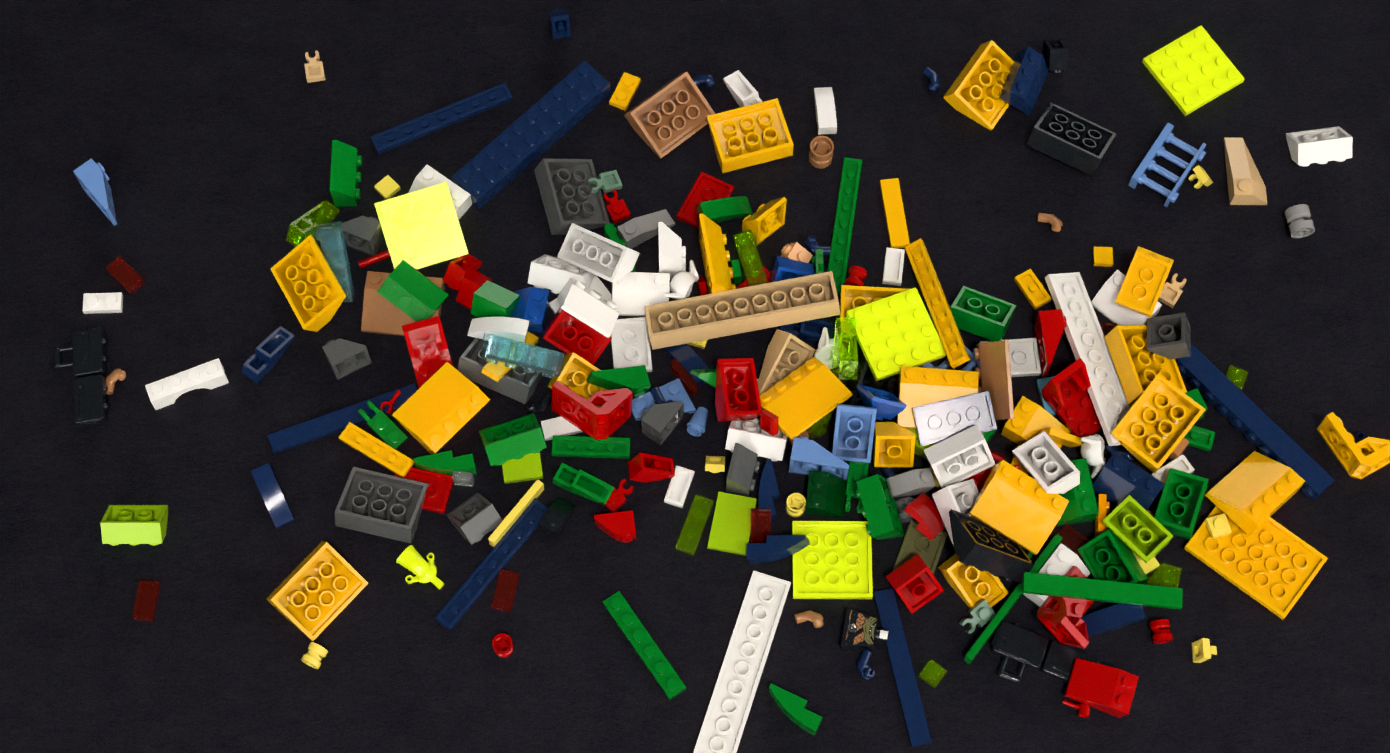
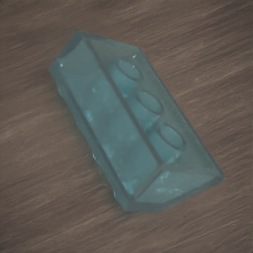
(335, 252)
(522, 354)

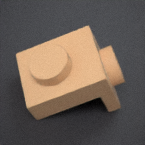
(796, 252)

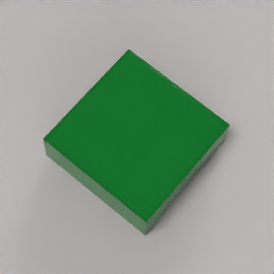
(736, 271)

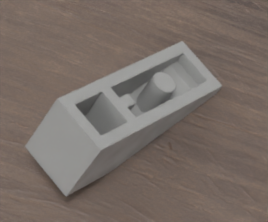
(643, 227)

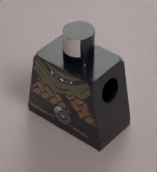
(861, 632)

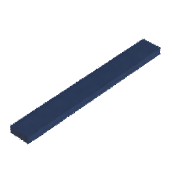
(441, 118)
(334, 421)
(491, 565)
(902, 668)

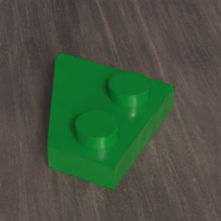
(818, 261)

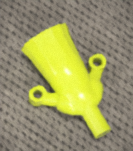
(415, 563)

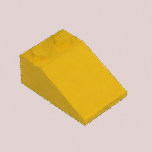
(766, 219)
(574, 375)
(1028, 421)
(972, 583)

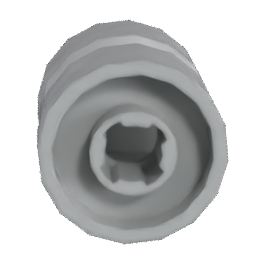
(1299, 220)

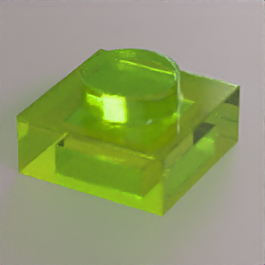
(1237, 376)
(933, 673)

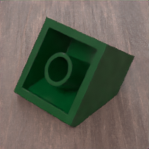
(825, 495)

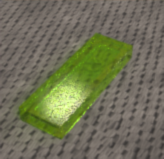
(694, 524)

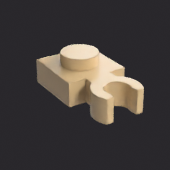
(314, 68)
(1171, 292)

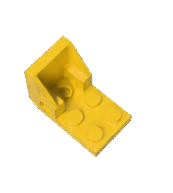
(1144, 281)
(1352, 455)

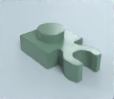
(607, 181)
(979, 615)

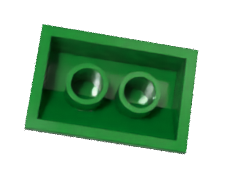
(345, 174)
(412, 292)
(982, 314)
(512, 439)
(1082, 500)
(1181, 502)
(879, 508)
(1111, 559)

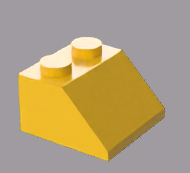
(893, 445)

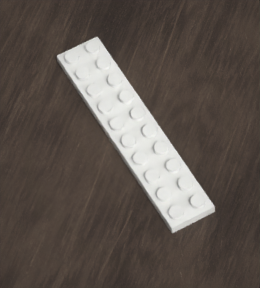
(1090, 345)
(743, 665)

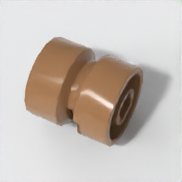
(821, 152)

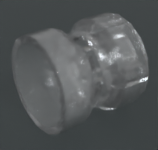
(900, 505)

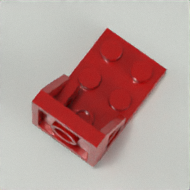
(426, 347)
(1071, 401)
(583, 413)
(1064, 615)

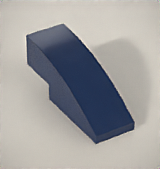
(809, 330)
(267, 354)
(687, 359)
(768, 490)
(272, 495)
(775, 548)
(1113, 618)

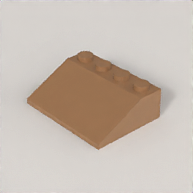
(670, 115)
(380, 314)
(995, 376)

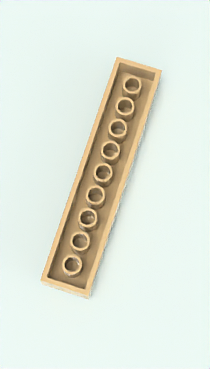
(742, 310)

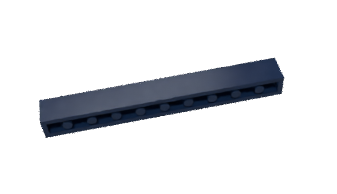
(1252, 421)

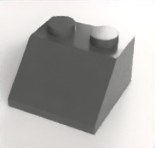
(363, 234)
(1169, 336)
(346, 356)
(661, 420)
(742, 470)
(475, 518)

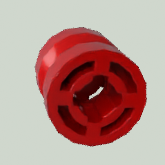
(856, 276)
(1161, 631)
(503, 641)

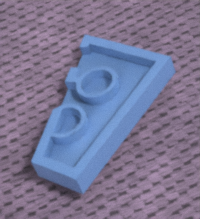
(671, 391)

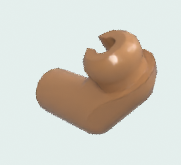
(1052, 219)
(117, 374)
(811, 616)

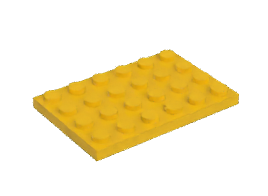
(1266, 565)

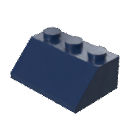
(1025, 80)
(1123, 478)

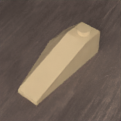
(1243, 177)
(782, 357)

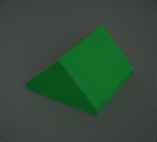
(493, 301)

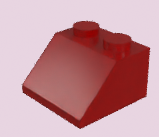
(914, 583)

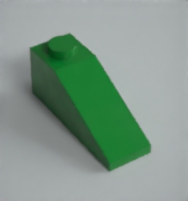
(633, 378)

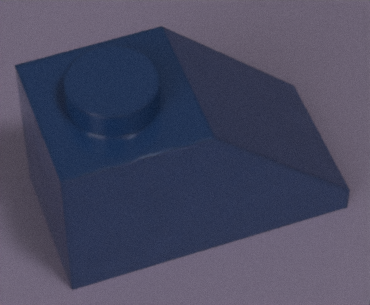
(560, 23)

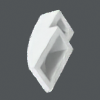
(741, 89)
(825, 110)
(500, 326)

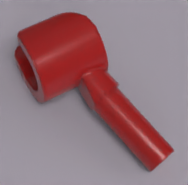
(391, 402)
(1084, 709)

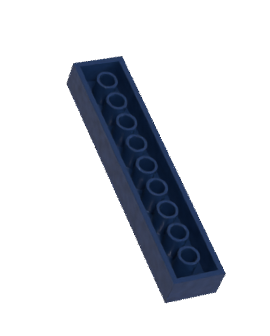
(532, 134)

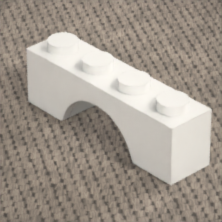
(167, 390)

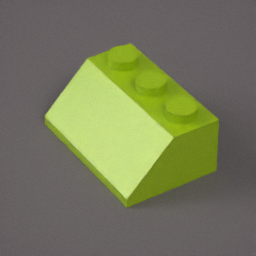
(134, 524)
(1138, 529)

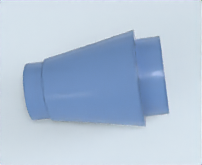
(697, 423)

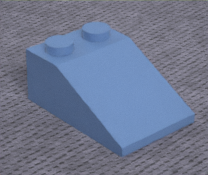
(96, 185)
(854, 432)
(810, 455)

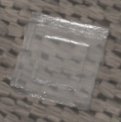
(463, 478)

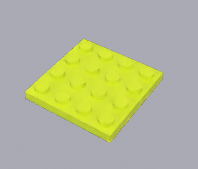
(1193, 70)
(422, 227)
(896, 333)
(835, 561)

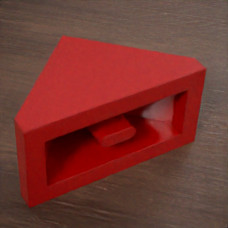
(469, 286)

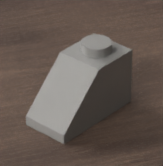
(911, 483)

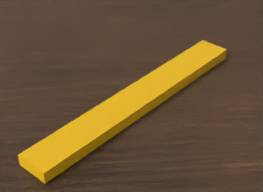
(937, 303)

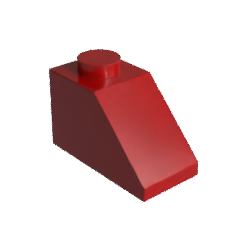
(459, 269)
(650, 468)
(617, 525)

